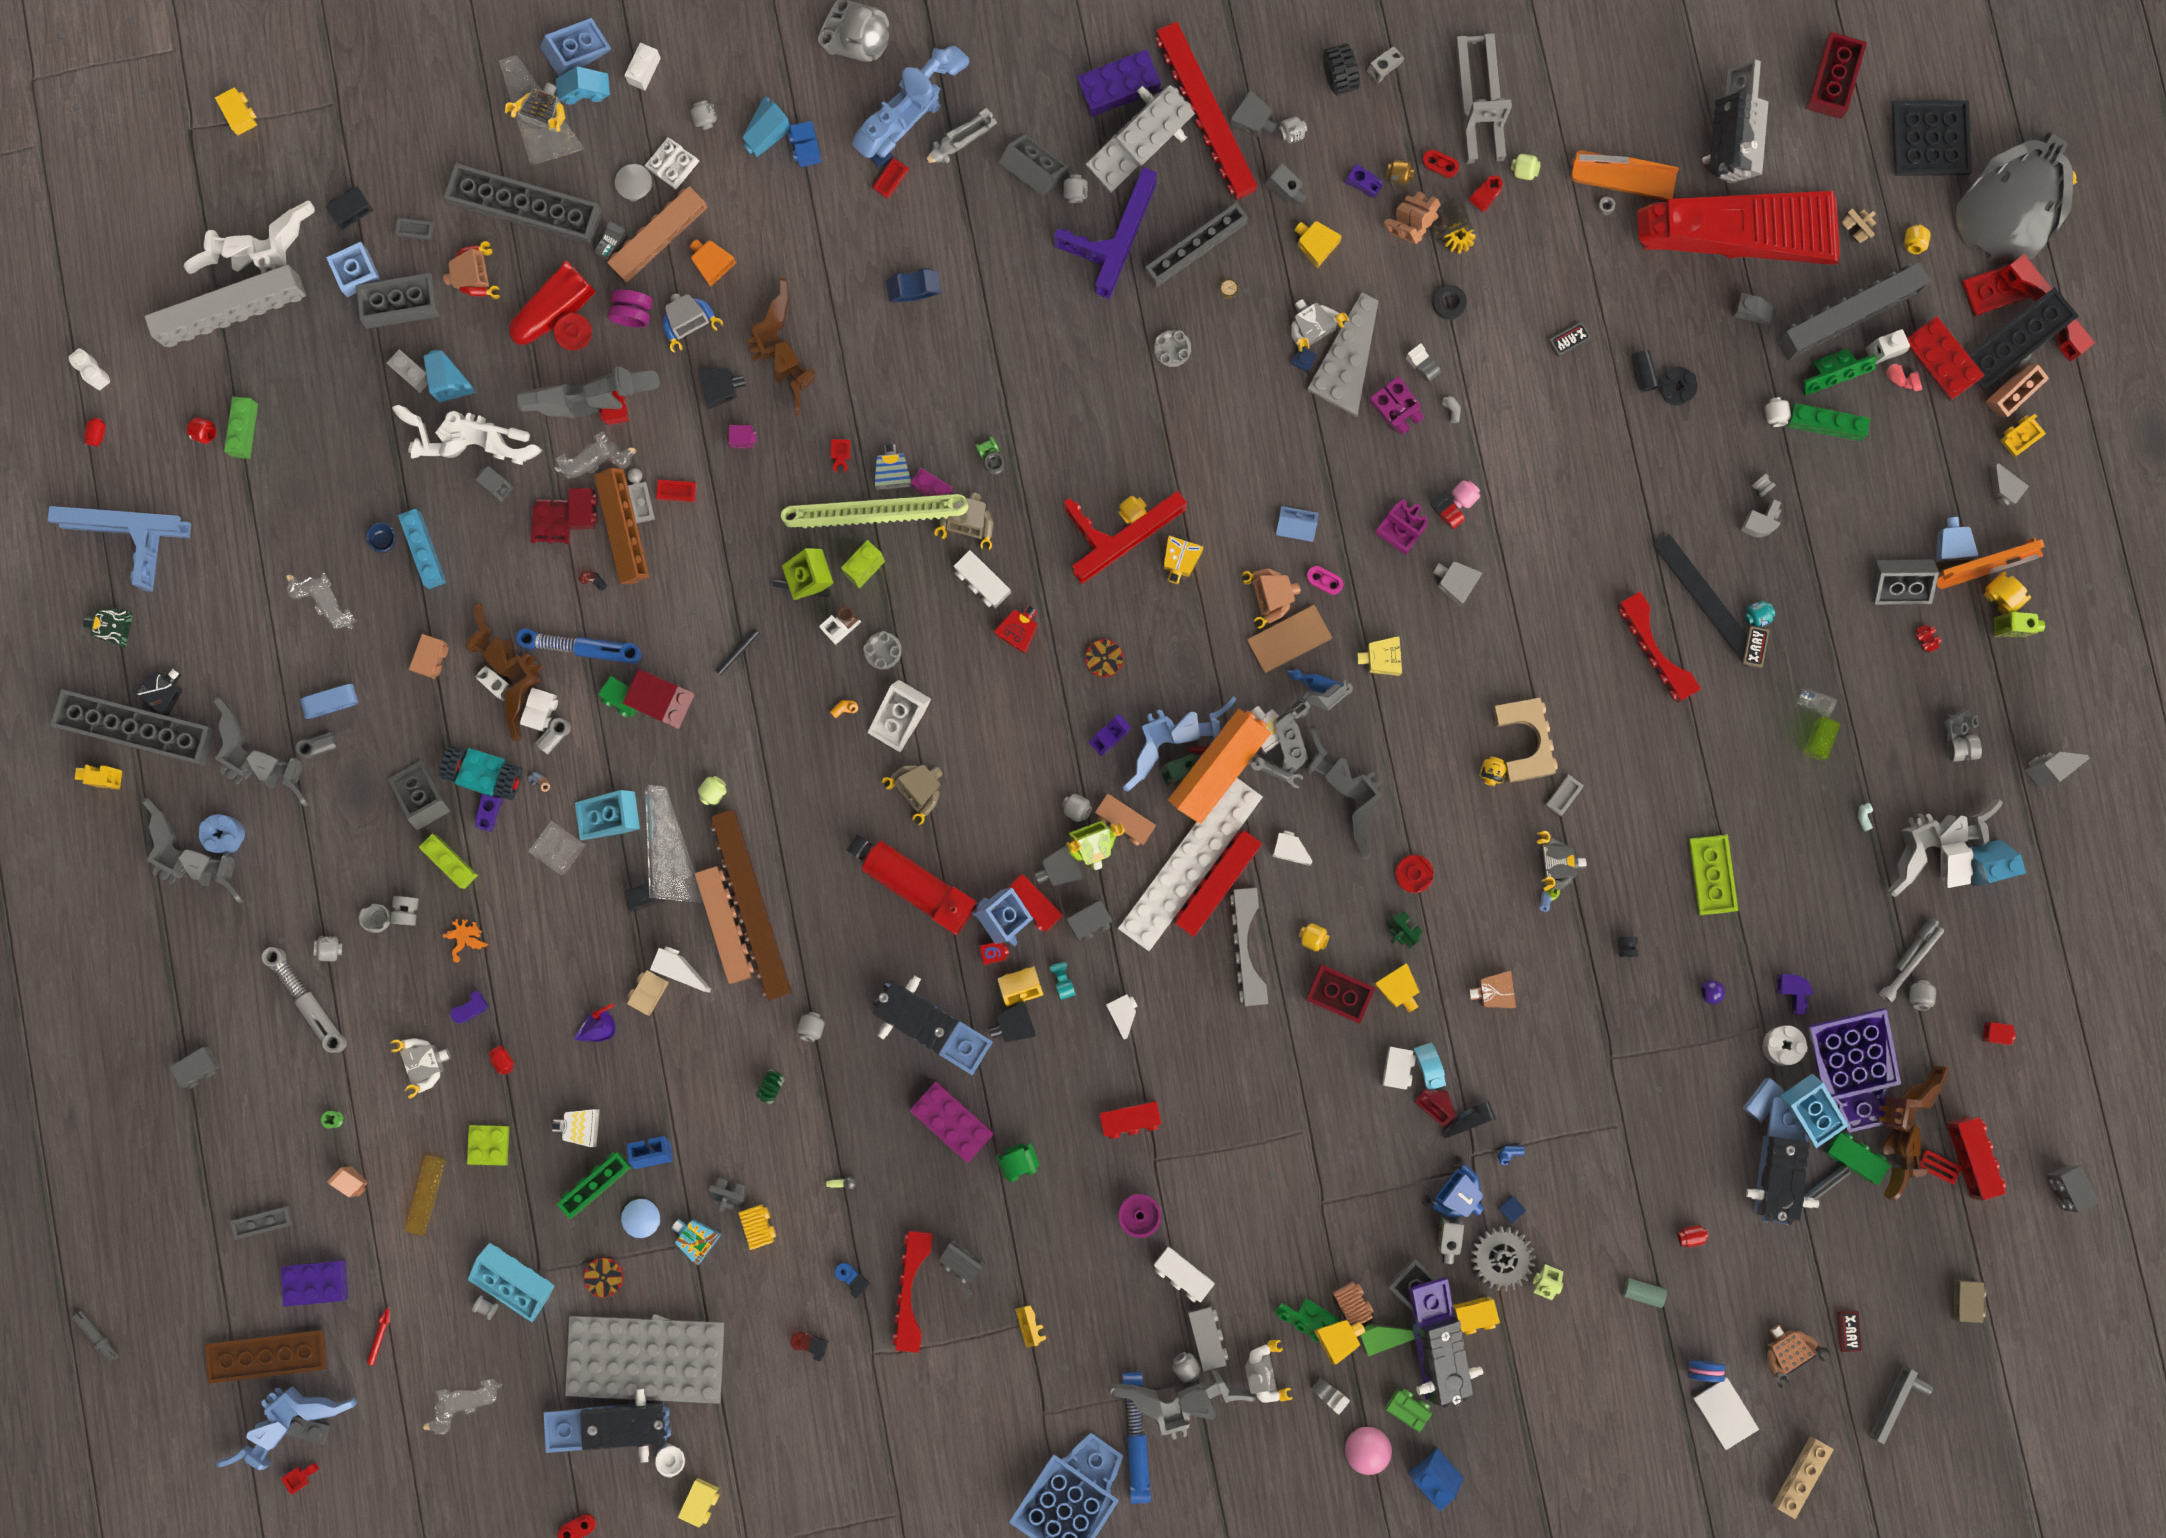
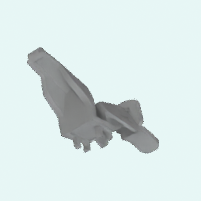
(1929, 833)

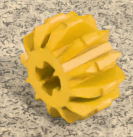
(1456, 243)

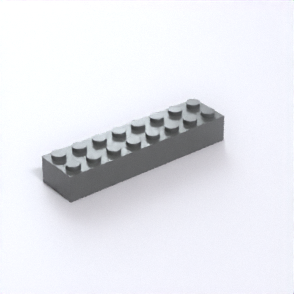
(523, 204)
(1853, 311)
(133, 727)

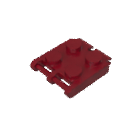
(550, 521)

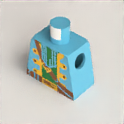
(695, 1239)

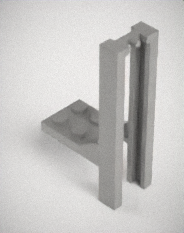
(1481, 110)

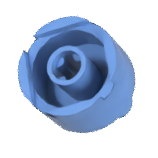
(212, 828)

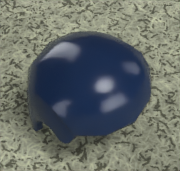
(381, 537)

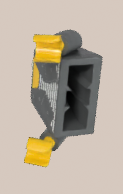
(1557, 862)

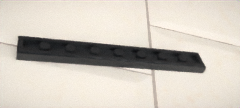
(1703, 594)

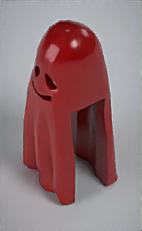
(561, 294)

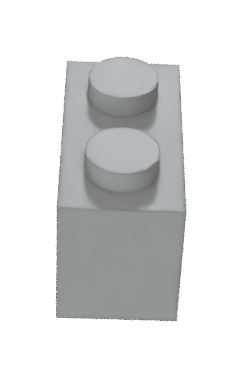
(408, 371)

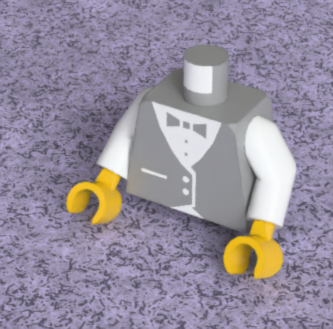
(1314, 323)
(421, 1063)
(1261, 1375)

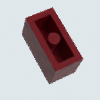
(582, 509)

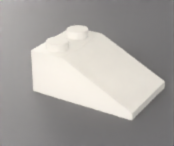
(899, 715)
(676, 967)

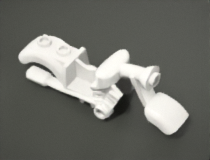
(459, 432)

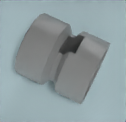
(1967, 748)
(401, 917)

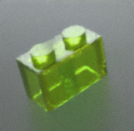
(1822, 738)

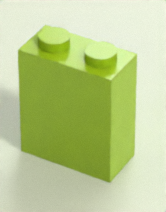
(863, 564)

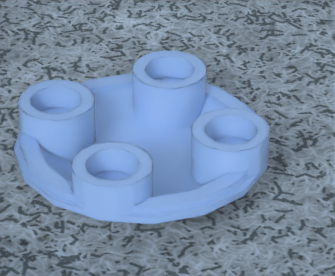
(640, 1218)

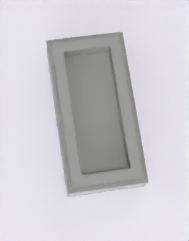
(1564, 795)

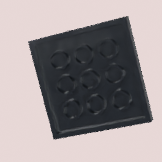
(1931, 138)

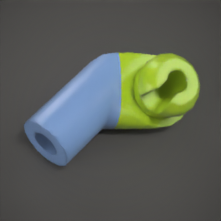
(1547, 897)

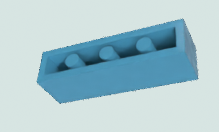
(422, 548)

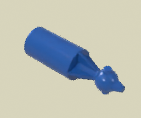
(1313, 681)

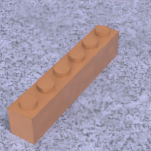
(657, 234)
(723, 925)

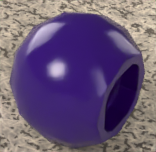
(1712, 992)

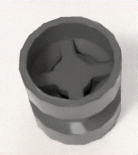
(993, 460)

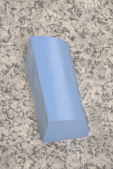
(1760, 1102)

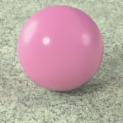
(1368, 1450)

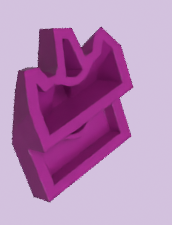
(1402, 526)

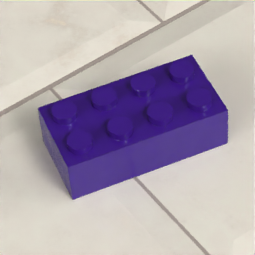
(1118, 83)

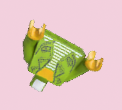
(1093, 843)

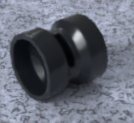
(1628, 942)

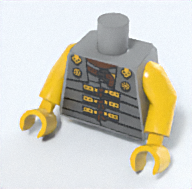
(539, 108)

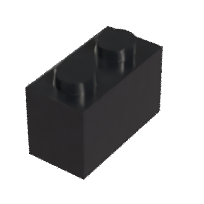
(349, 207)

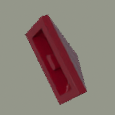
(1437, 1105)

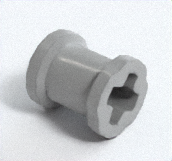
(485, 1307)

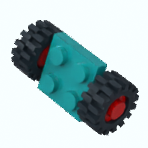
(480, 772)

